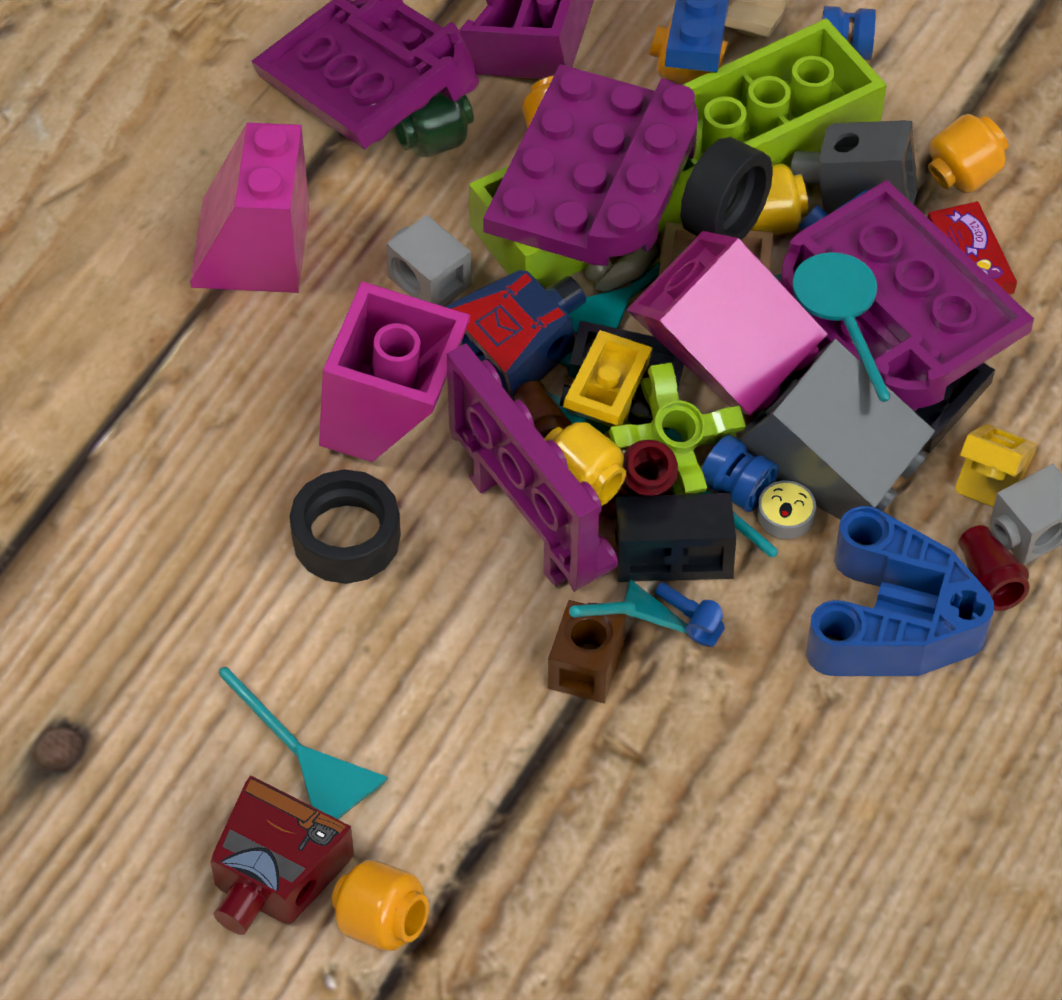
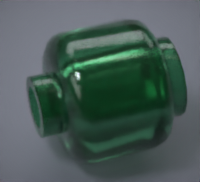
(436, 126)

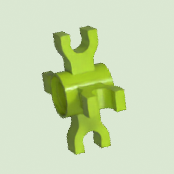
(685, 418)

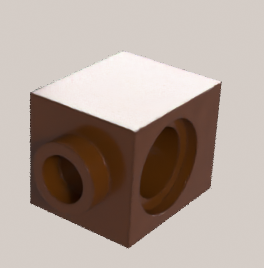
(580, 670)

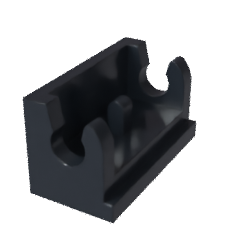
(675, 537)

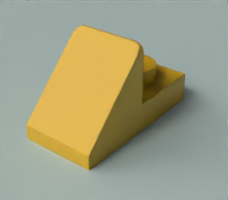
(608, 380)
(992, 462)

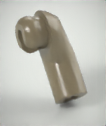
(624, 270)

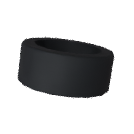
(726, 189)
(339, 490)

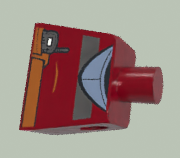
(275, 856)

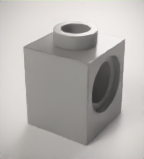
(429, 262)
(1030, 515)

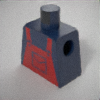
(521, 326)

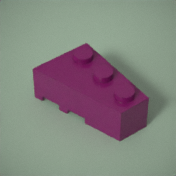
(526, 36)

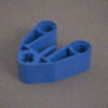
(925, 609)

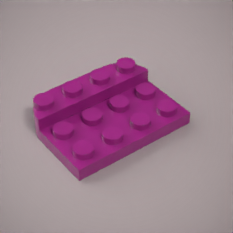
(368, 65)
(595, 167)
(932, 302)
(528, 469)

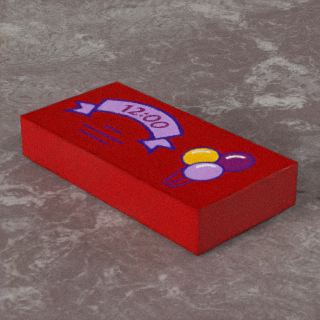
(972, 233)

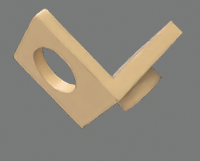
(755, 16)

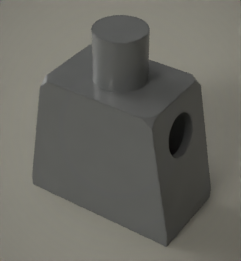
(859, 159)

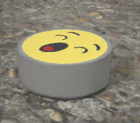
(786, 509)

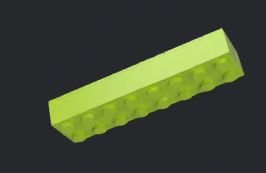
(767, 99)

